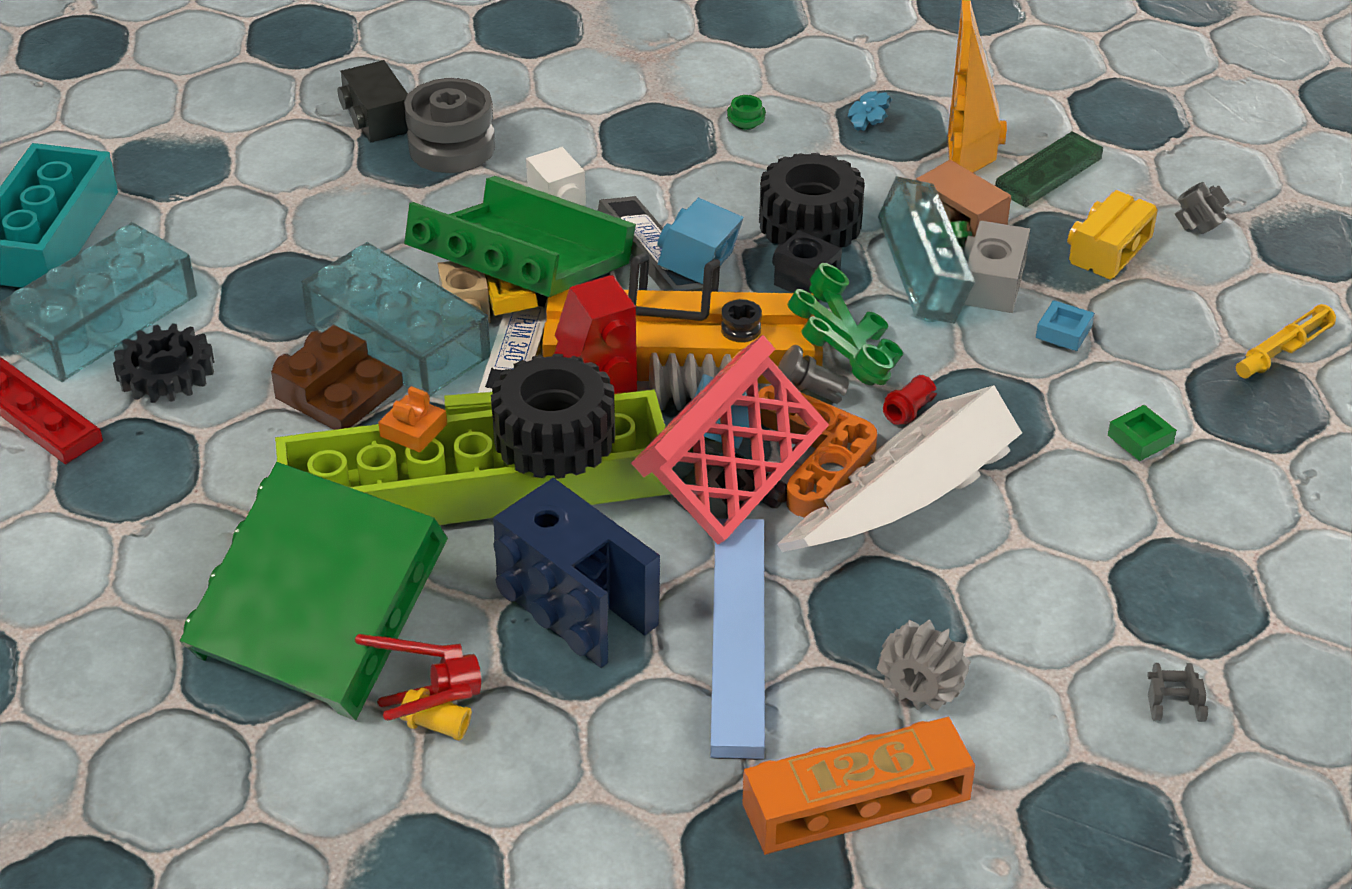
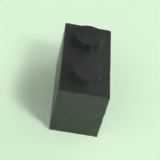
(374, 100)

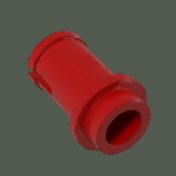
(903, 404)

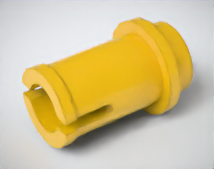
(444, 718)

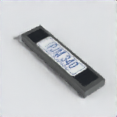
(645, 241)

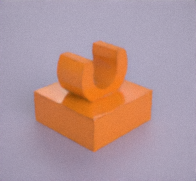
(413, 421)

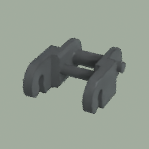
(1194, 690)

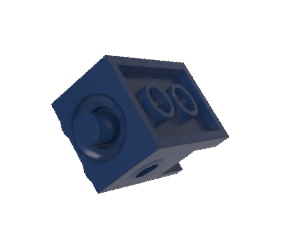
(573, 566)

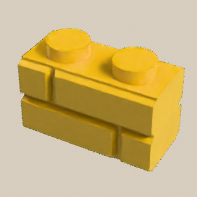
(1112, 234)

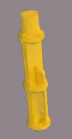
(1288, 339)

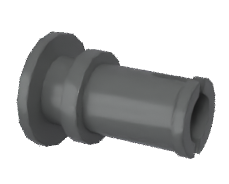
(807, 375)

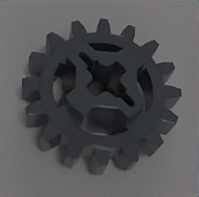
(163, 363)

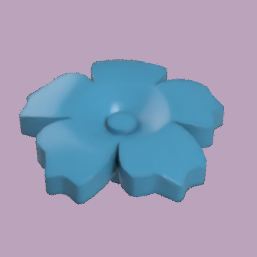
(870, 109)

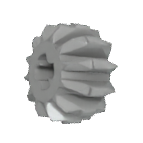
(923, 665)

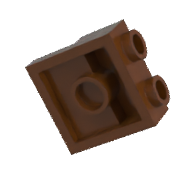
(334, 378)

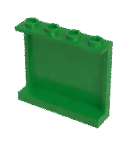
(524, 237)
(310, 577)

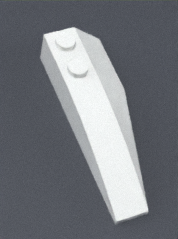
(914, 468)

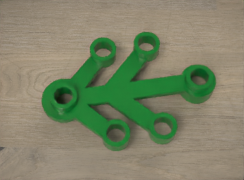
(868, 362)

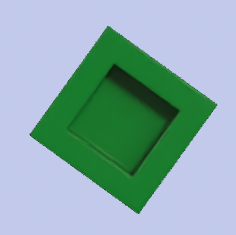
(1141, 432)

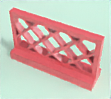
(701, 416)

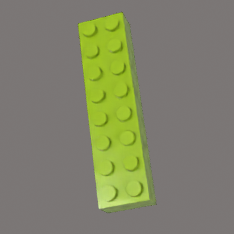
(461, 472)

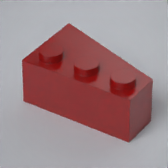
(601, 329)

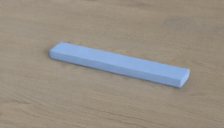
(739, 644)

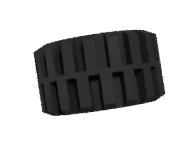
(811, 196)
(553, 416)

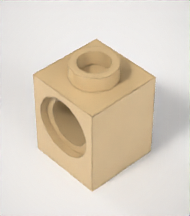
(465, 284)

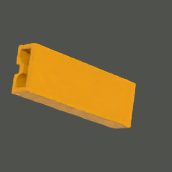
(703, 337)

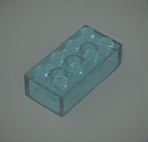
(96, 301)
(400, 315)

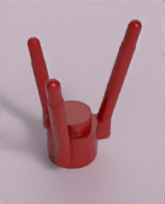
(451, 679)

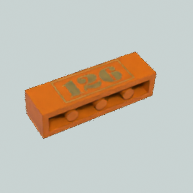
(857, 784)

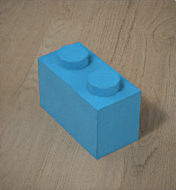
(697, 238)

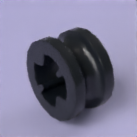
(741, 320)

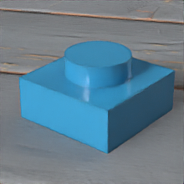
(1065, 325)

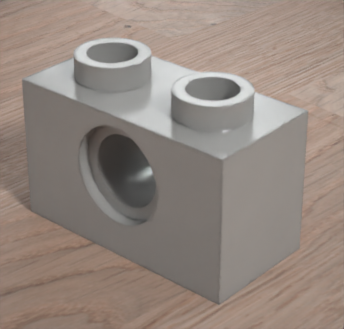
(997, 265)

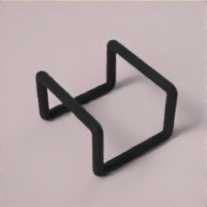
(710, 284)

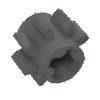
(1202, 207)

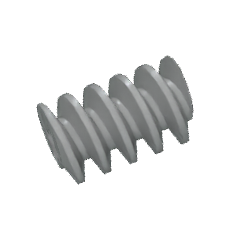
(680, 381)

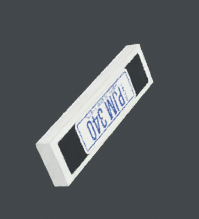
(517, 340)

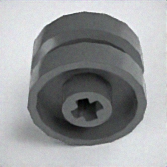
(450, 125)

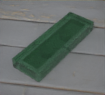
(1049, 168)

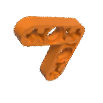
(830, 448)

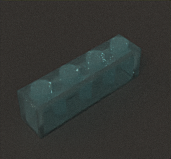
(925, 250)

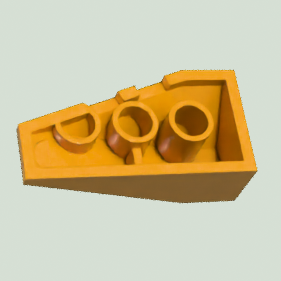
(974, 108)

